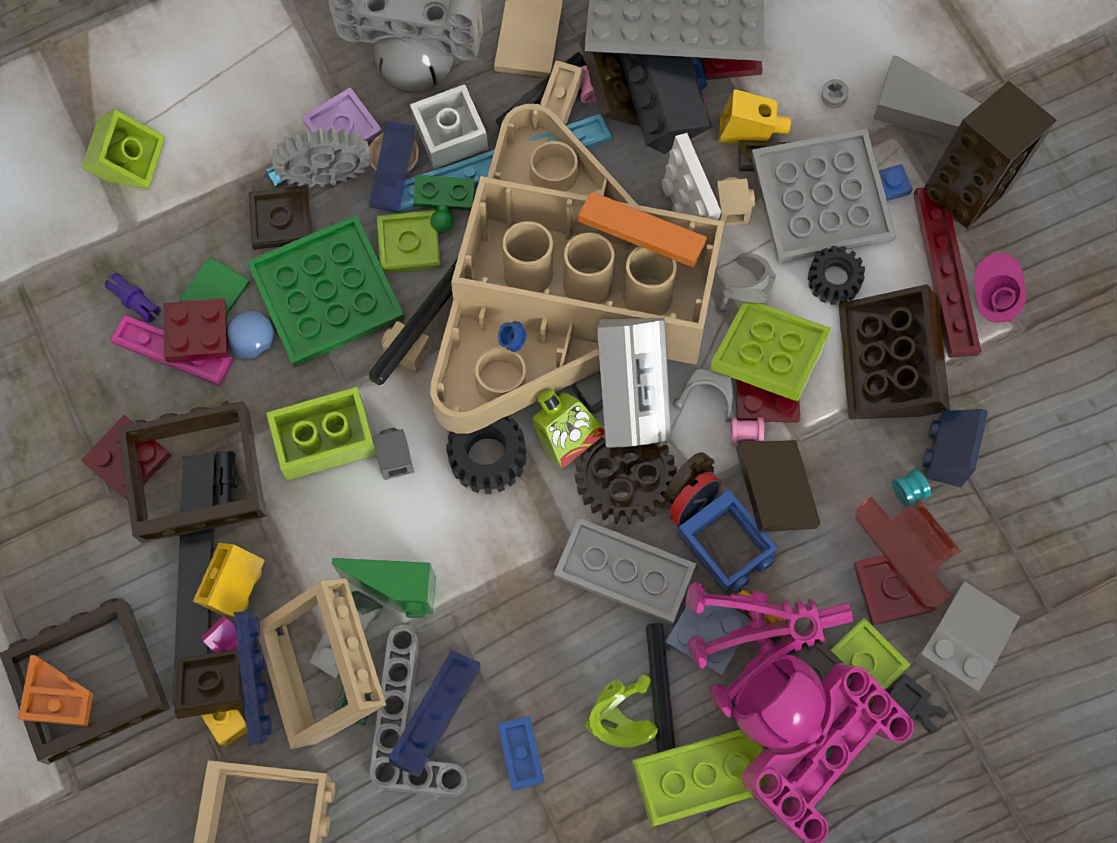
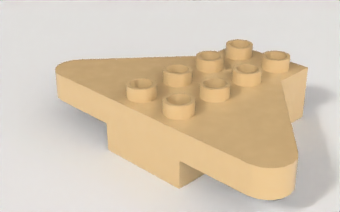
(555, 275)

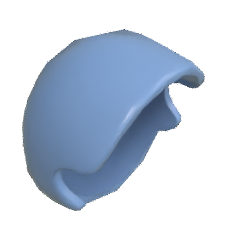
(250, 334)

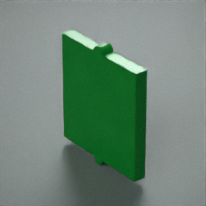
(216, 282)

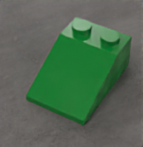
(400, 584)

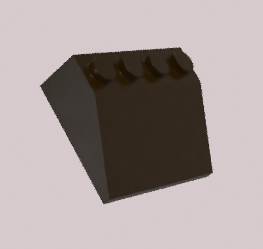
(894, 355)

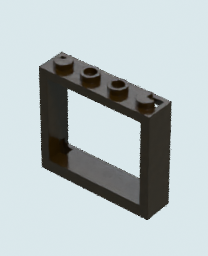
(200, 519)
(104, 727)

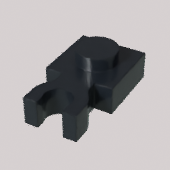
(913, 701)

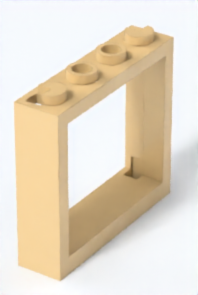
(351, 657)
(214, 788)

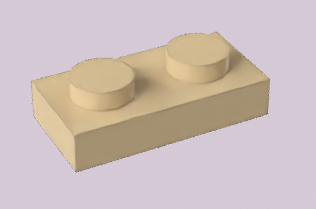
(562, 89)

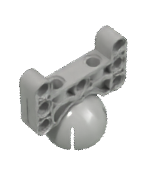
(411, 37)

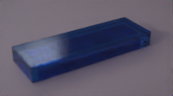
(392, 166)

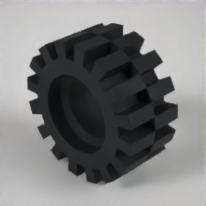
(841, 259)

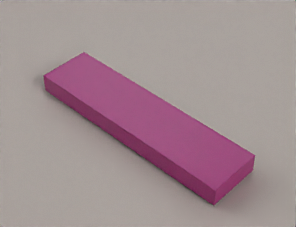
(149, 342)

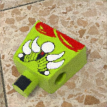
(565, 427)

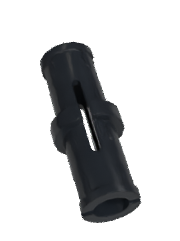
(225, 477)

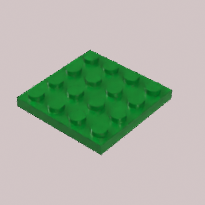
(325, 290)

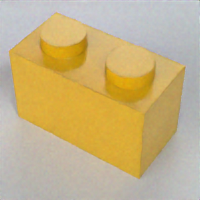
(229, 580)

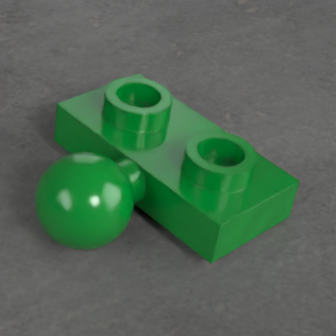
(443, 194)

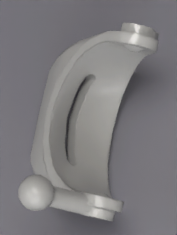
(753, 293)
(702, 376)

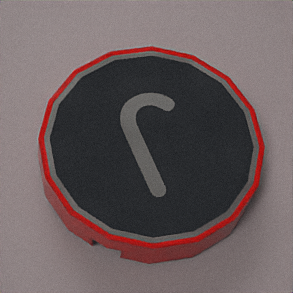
(695, 498)

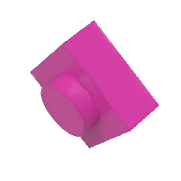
(221, 635)

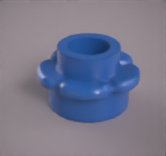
(512, 336)

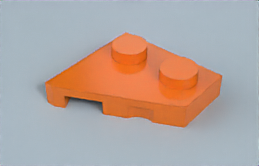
(53, 696)

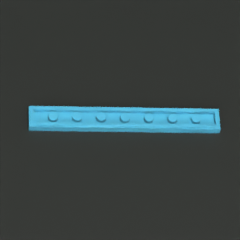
(590, 132)

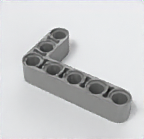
(397, 723)

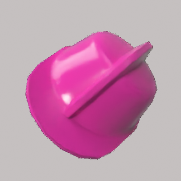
(999, 287)

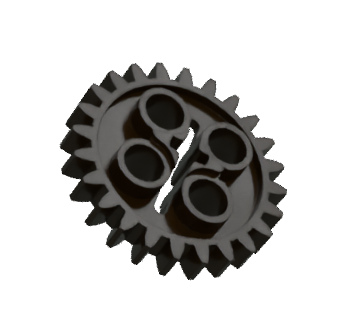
(624, 477)

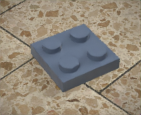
(709, 625)

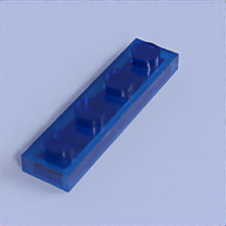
(254, 690)
(434, 713)

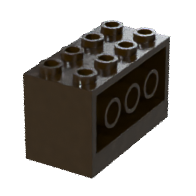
(988, 154)

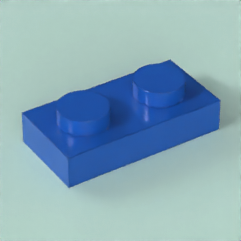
(521, 753)

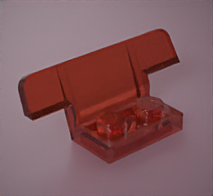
(912, 545)

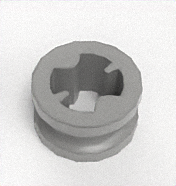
(834, 84)

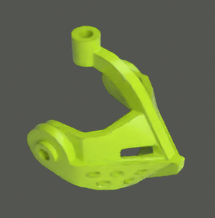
(627, 732)

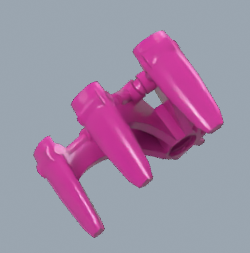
(760, 633)

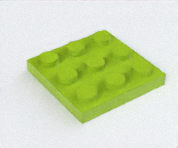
(771, 349)

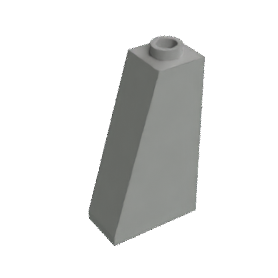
(921, 101)

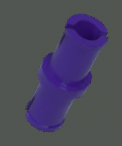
(132, 297)

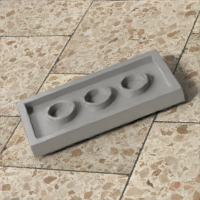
(625, 570)

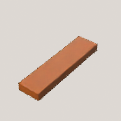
(642, 229)

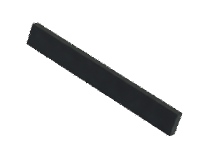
(194, 559)

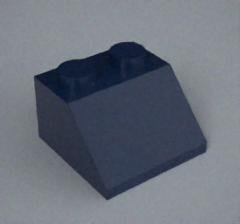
(954, 446)

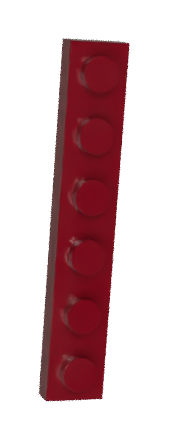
(947, 277)

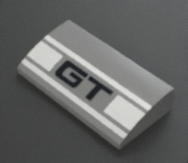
(634, 381)

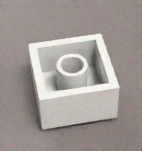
(449, 126)

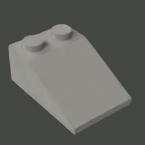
(967, 640)

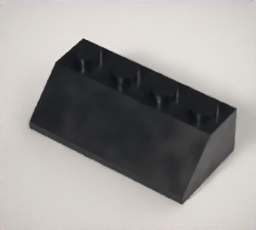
(665, 98)

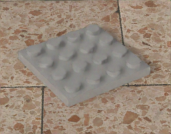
(822, 195)

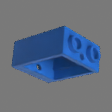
(727, 503)

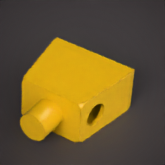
(750, 119)

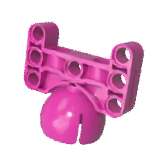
(799, 723)

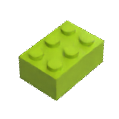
(321, 433)

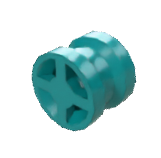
(911, 487)

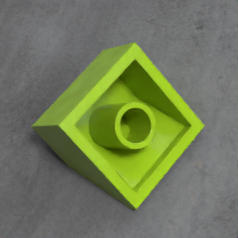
(123, 150)

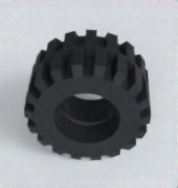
(494, 474)

